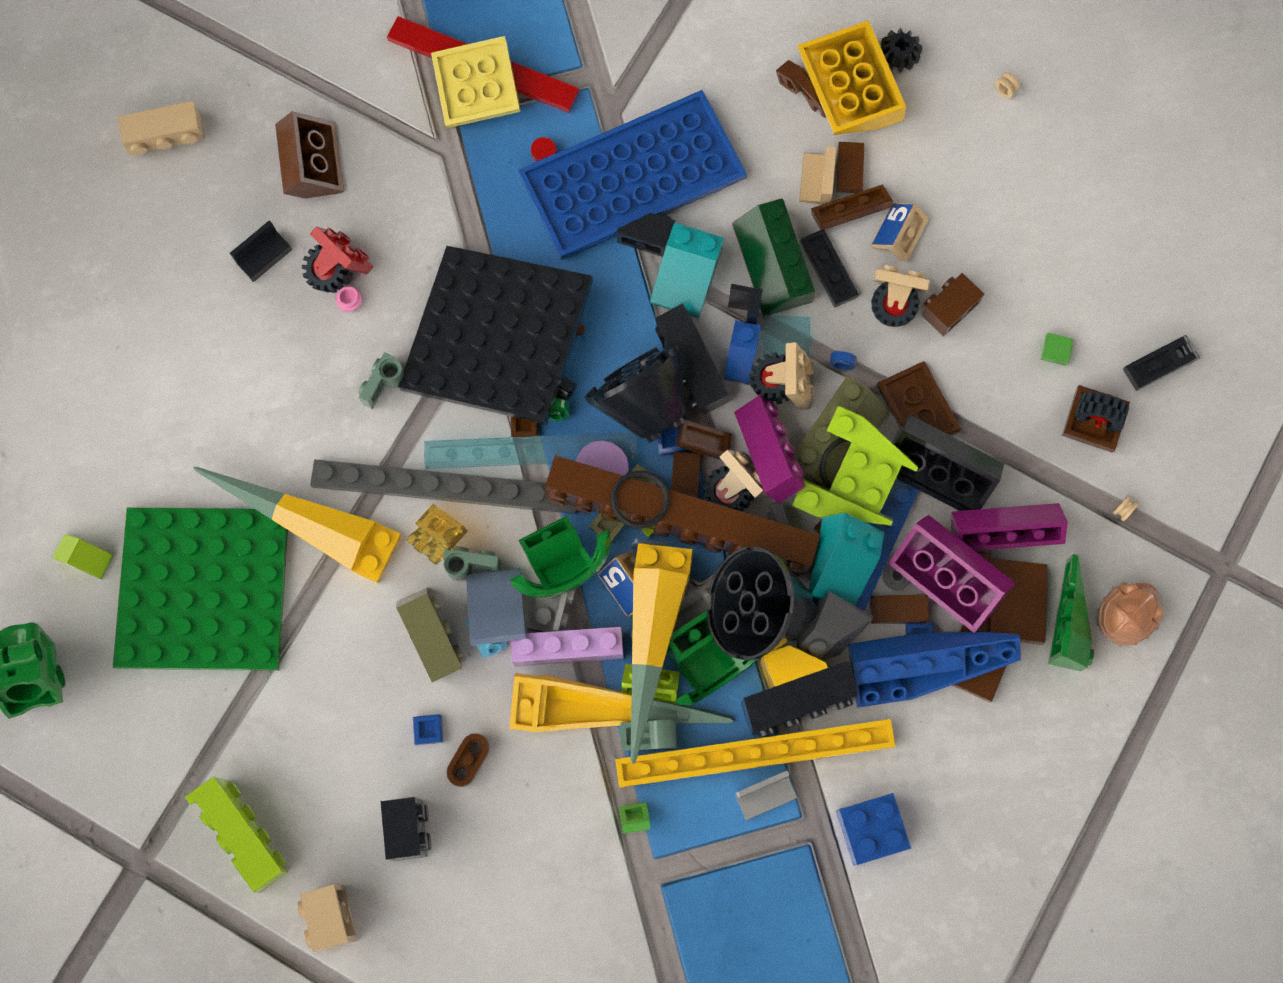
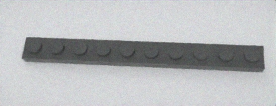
(433, 486)

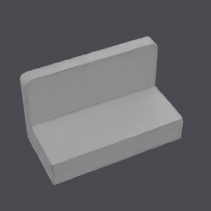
(765, 795)

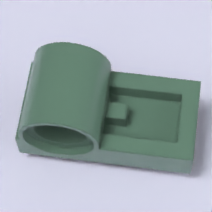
(372, 389)
(484, 560)
(657, 735)

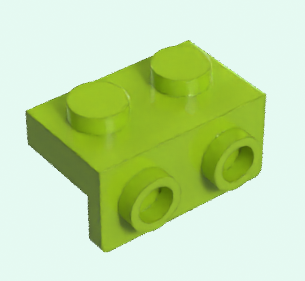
(666, 687)

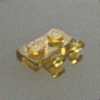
(439, 526)

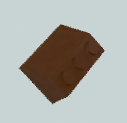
(308, 156)

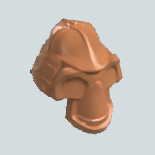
(1130, 613)

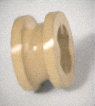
(1007, 85)
(1125, 508)

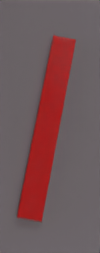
(527, 81)

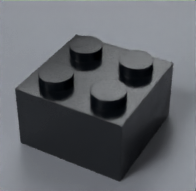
(405, 829)

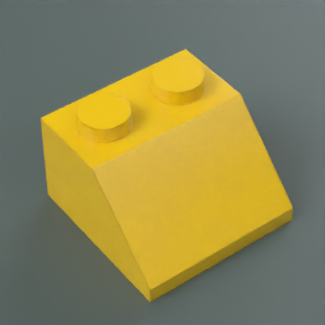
(788, 664)

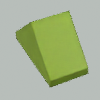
(83, 556)

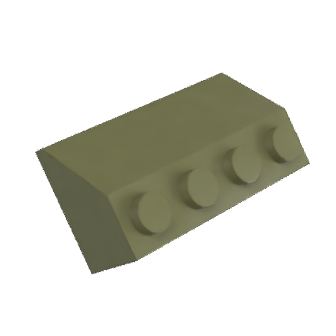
(809, 453)

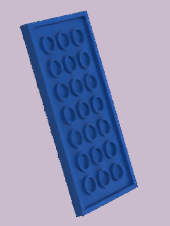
(632, 172)

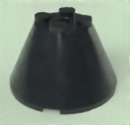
(644, 393)
(757, 604)

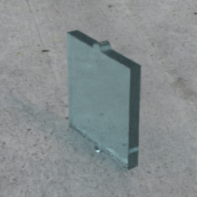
(783, 330)

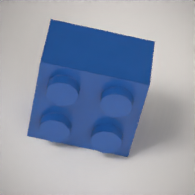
(873, 829)

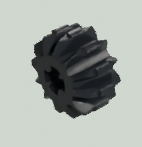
(909, 48)

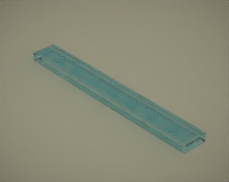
(518, 449)

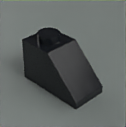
(647, 233)

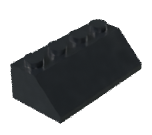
(946, 466)
(799, 699)

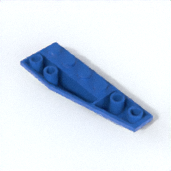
(923, 663)

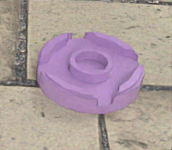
(604, 456)

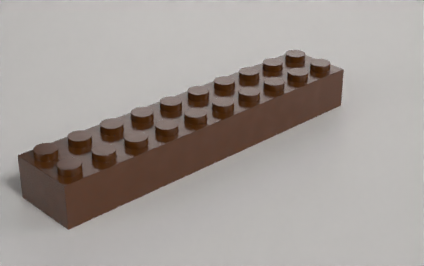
(686, 516)

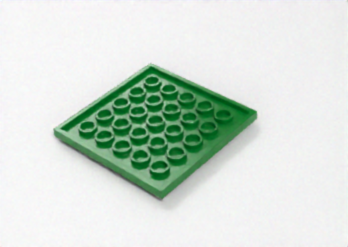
(200, 590)

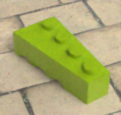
(238, 833)

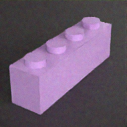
(568, 646)

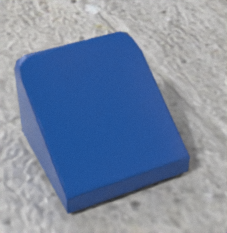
(667, 442)

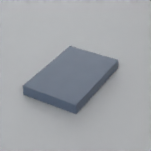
(494, 608)

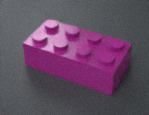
(951, 573)

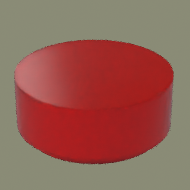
(542, 148)

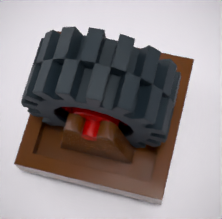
(1096, 418)

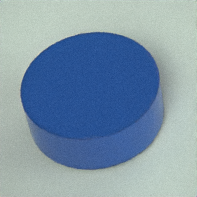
(843, 360)

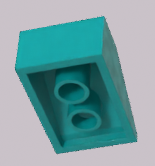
(687, 269)
(845, 557)

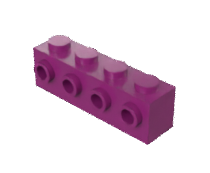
(770, 449)
(1010, 526)

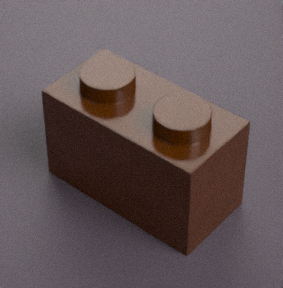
(952, 304)

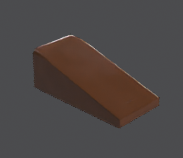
(899, 609)

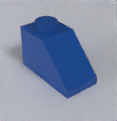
(741, 352)

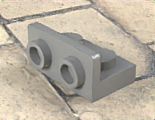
(549, 612)

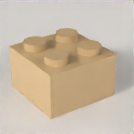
(327, 918)

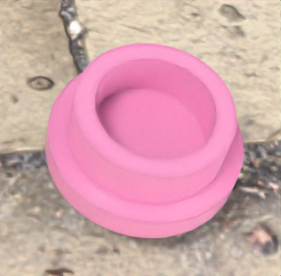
(348, 299)

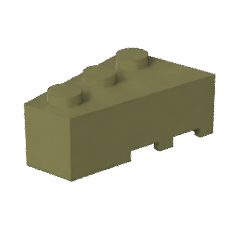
(430, 634)

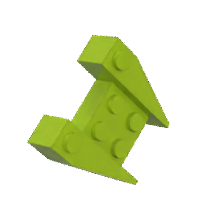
(863, 475)

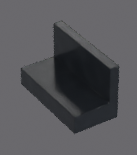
(260, 251)
(746, 299)

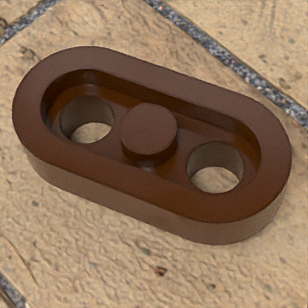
(466, 759)

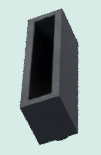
(697, 366)

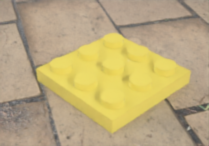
(475, 82)

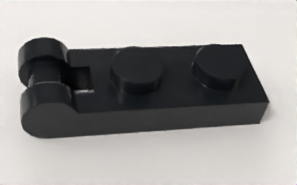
(1160, 363)

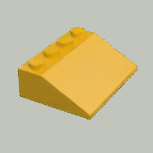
(853, 80)

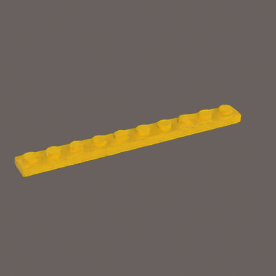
(755, 753)

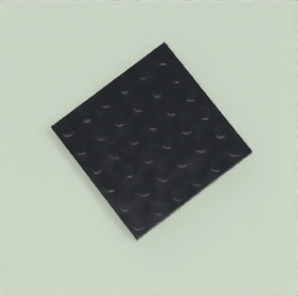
(496, 334)

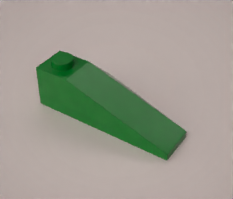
(1072, 630)

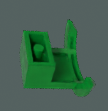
(559, 559)
(702, 661)

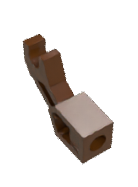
(797, 80)

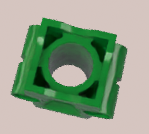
(28, 670)

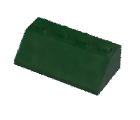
(774, 257)

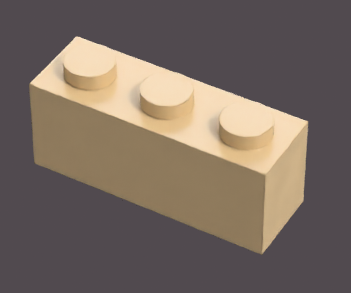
(161, 128)

